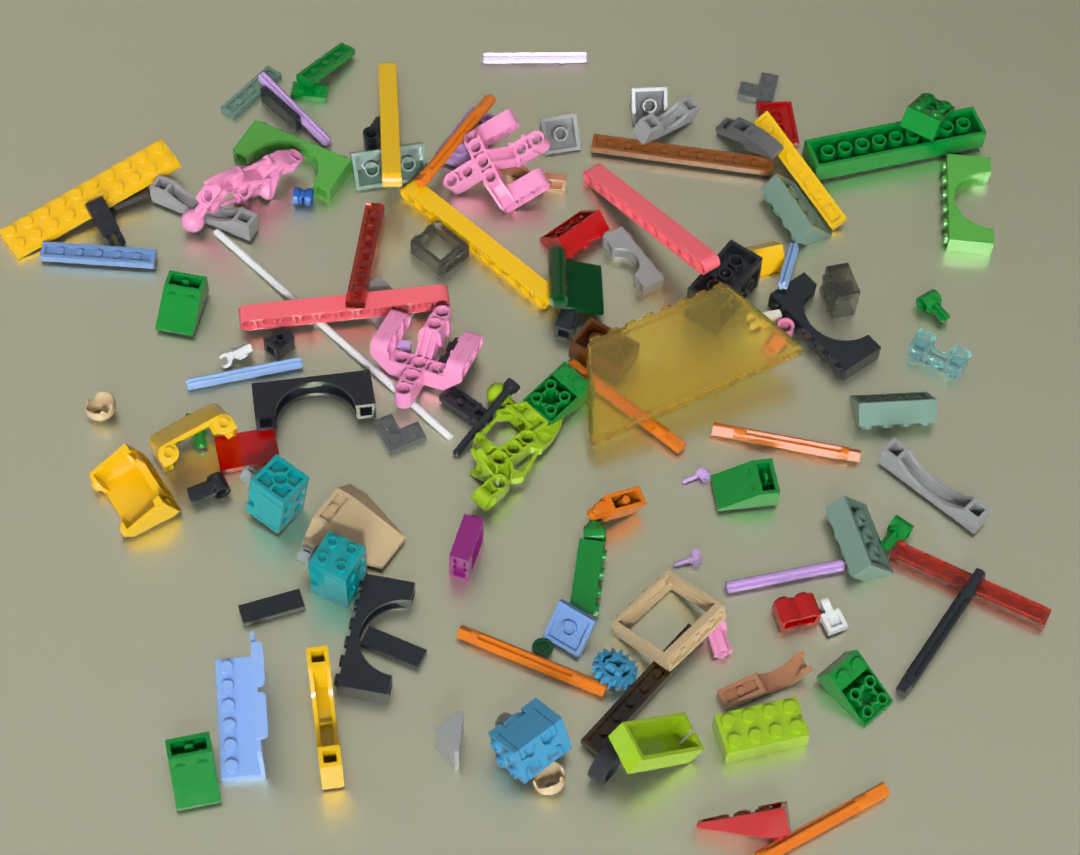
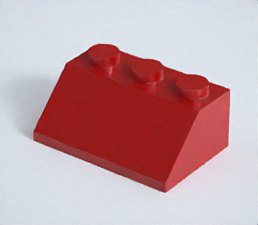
(576, 232)

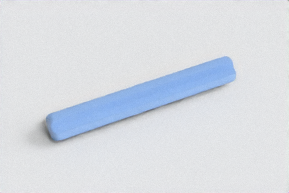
(788, 265)

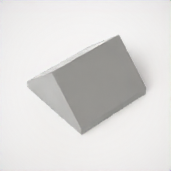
(647, 101)
(561, 132)
(449, 739)

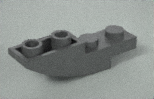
(751, 136)

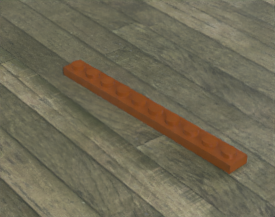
(682, 155)

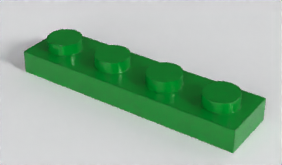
(325, 64)

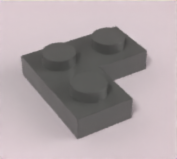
(759, 93)
(398, 438)

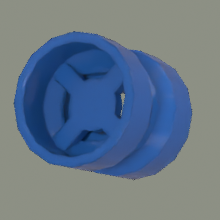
(302, 196)

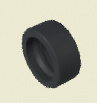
(604, 764)

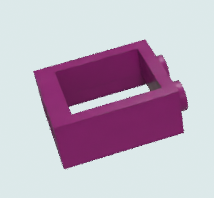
(466, 547)

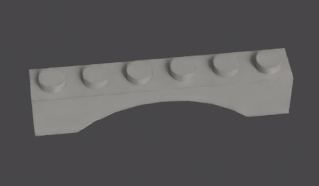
(232, 220)
(962, 508)

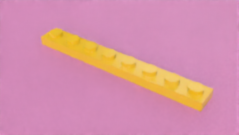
(803, 173)

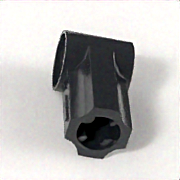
(372, 135)
(213, 487)

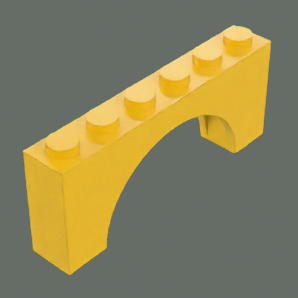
(325, 717)

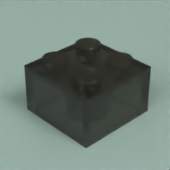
(839, 290)

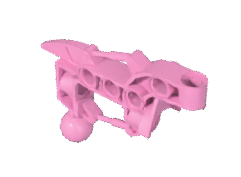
(244, 181)

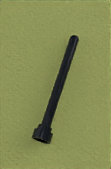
(509, 388)

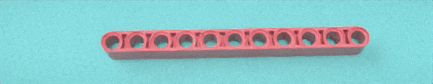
(652, 219)
(334, 308)

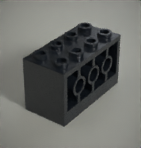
(737, 268)

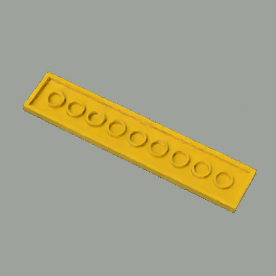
(69, 210)

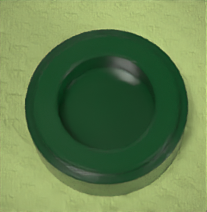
(542, 647)

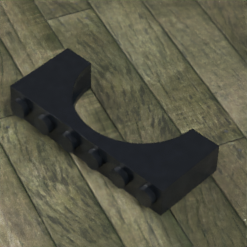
(842, 356)
(350, 387)
(357, 676)

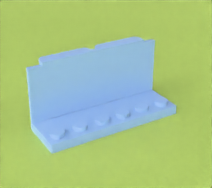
(242, 715)

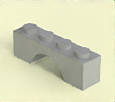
(653, 127)
(620, 245)

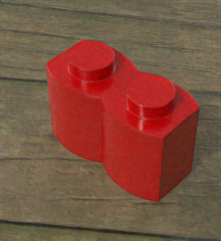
(796, 611)

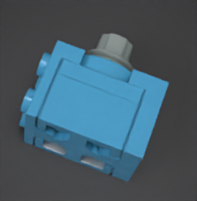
(529, 740)

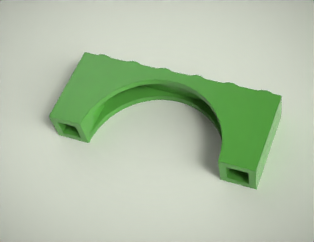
(264, 139)
(961, 233)

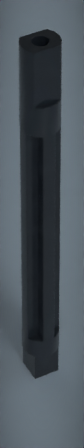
(940, 633)

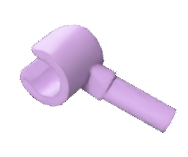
(701, 473)
(695, 558)

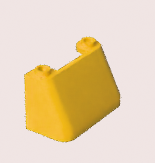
(210, 416)
(134, 490)

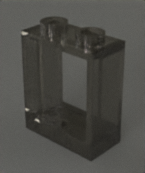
(451, 260)

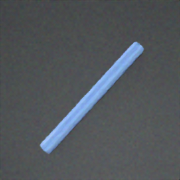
(244, 373)

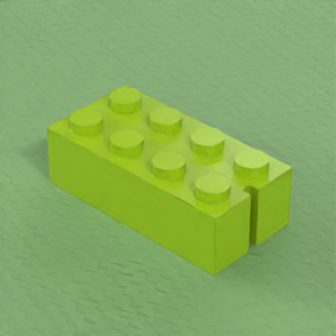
(760, 730)
(655, 742)

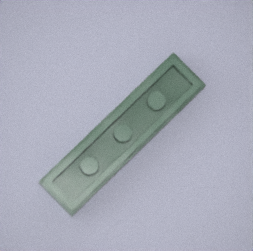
(247, 95)

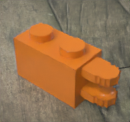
(617, 504)

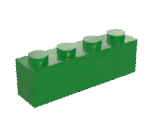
(587, 576)

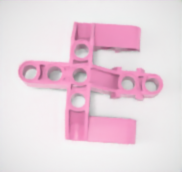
(477, 144)
(422, 368)

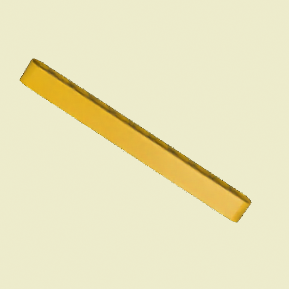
(389, 125)
(479, 243)

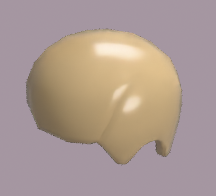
(101, 407)
(550, 780)

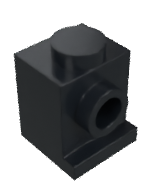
(566, 325)
(279, 343)

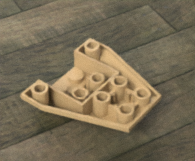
(358, 519)

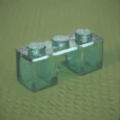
(951, 363)

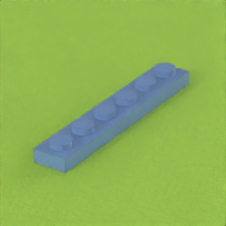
(98, 255)

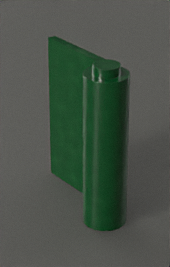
(574, 284)

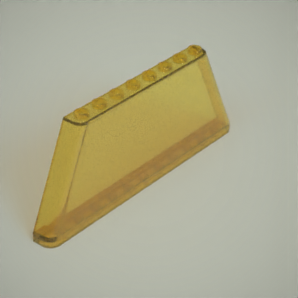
(678, 359)

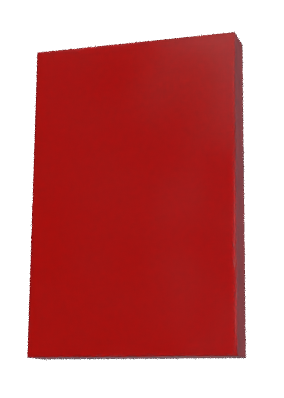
(783, 115)
(246, 449)

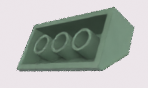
(368, 165)
(794, 210)
(894, 409)
(858, 539)

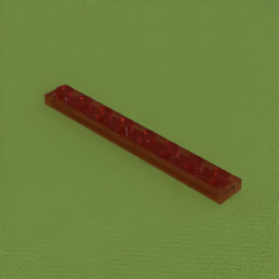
(365, 256)
(956, 578)

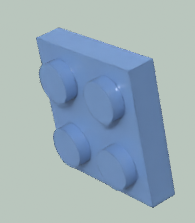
(570, 628)

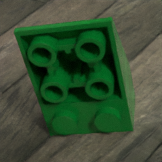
(927, 115)
(182, 302)
(559, 394)
(746, 486)
(855, 687)
(193, 771)

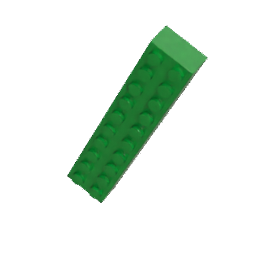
(890, 145)

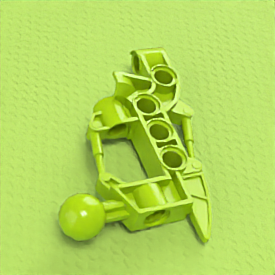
(532, 439)

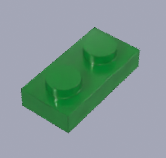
(316, 93)

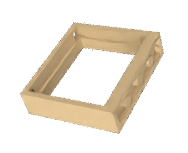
(689, 640)

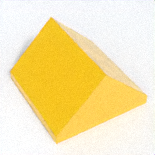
(772, 256)

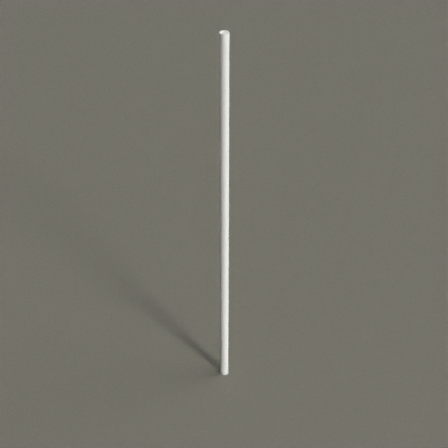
(332, 333)

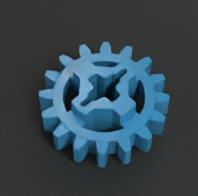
(614, 669)

